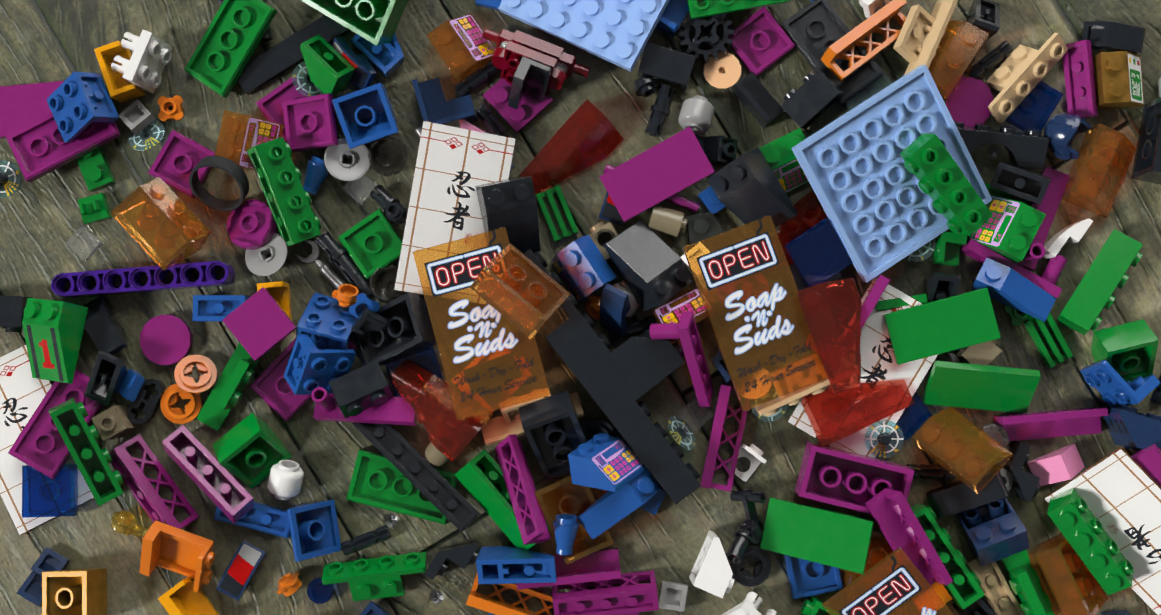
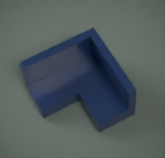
(437, 109)

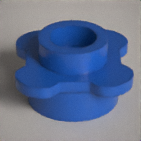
(362, 300)

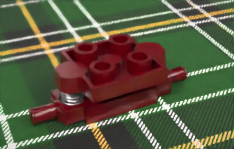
(514, 46)

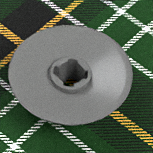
(334, 157)
(259, 263)

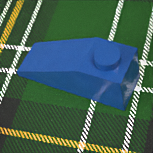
(1013, 289)
(617, 505)
(514, 565)

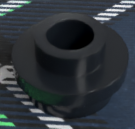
(645, 86)

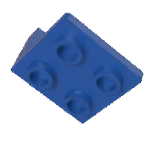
(79, 103)
(326, 323)
(314, 367)
(1114, 388)

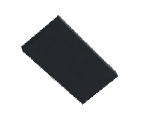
(814, 31)

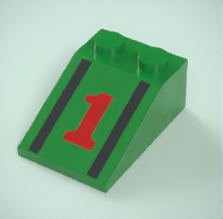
(53, 338)

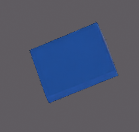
(314, 529)

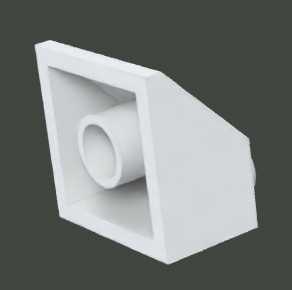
(711, 568)

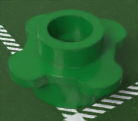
(1016, 319)

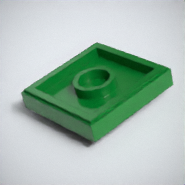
(372, 243)

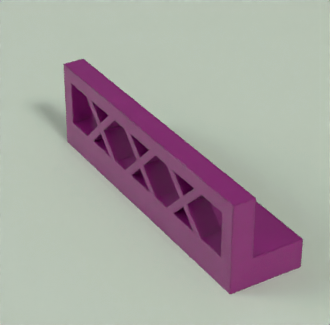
(1052, 423)
(714, 442)
(142, 487)
(521, 491)
(904, 531)
(594, 567)
(605, 598)

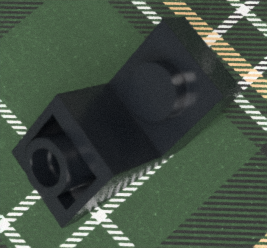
(1114, 36)
(718, 149)
(102, 329)
(1024, 484)
(459, 554)

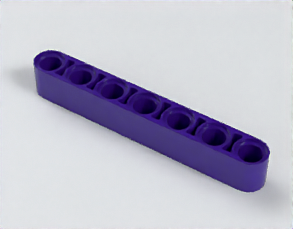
(131, 279)

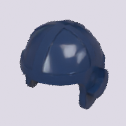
(1061, 132)

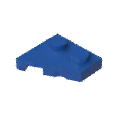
(383, 57)

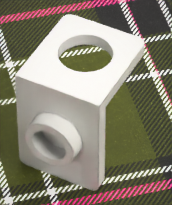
(754, 455)

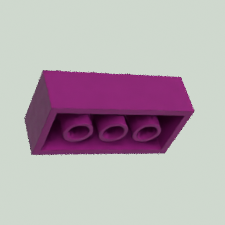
(848, 477)

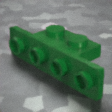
(707, 8)
(228, 388)
(375, 576)
(1027, 585)

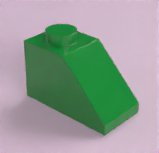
(326, 66)

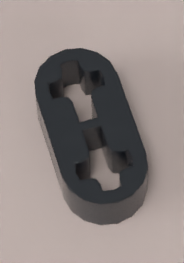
(142, 398)

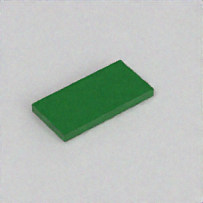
(230, 43)
(941, 326)
(981, 387)
(383, 486)
(817, 535)

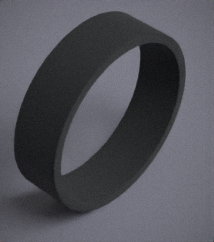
(208, 199)

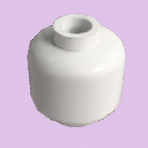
(285, 479)

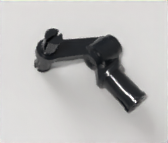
(391, 206)
(749, 531)

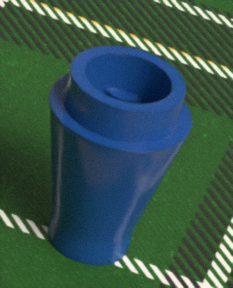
(315, 174)
(565, 533)

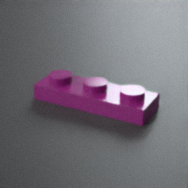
(1080, 80)

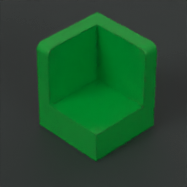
(948, 248)

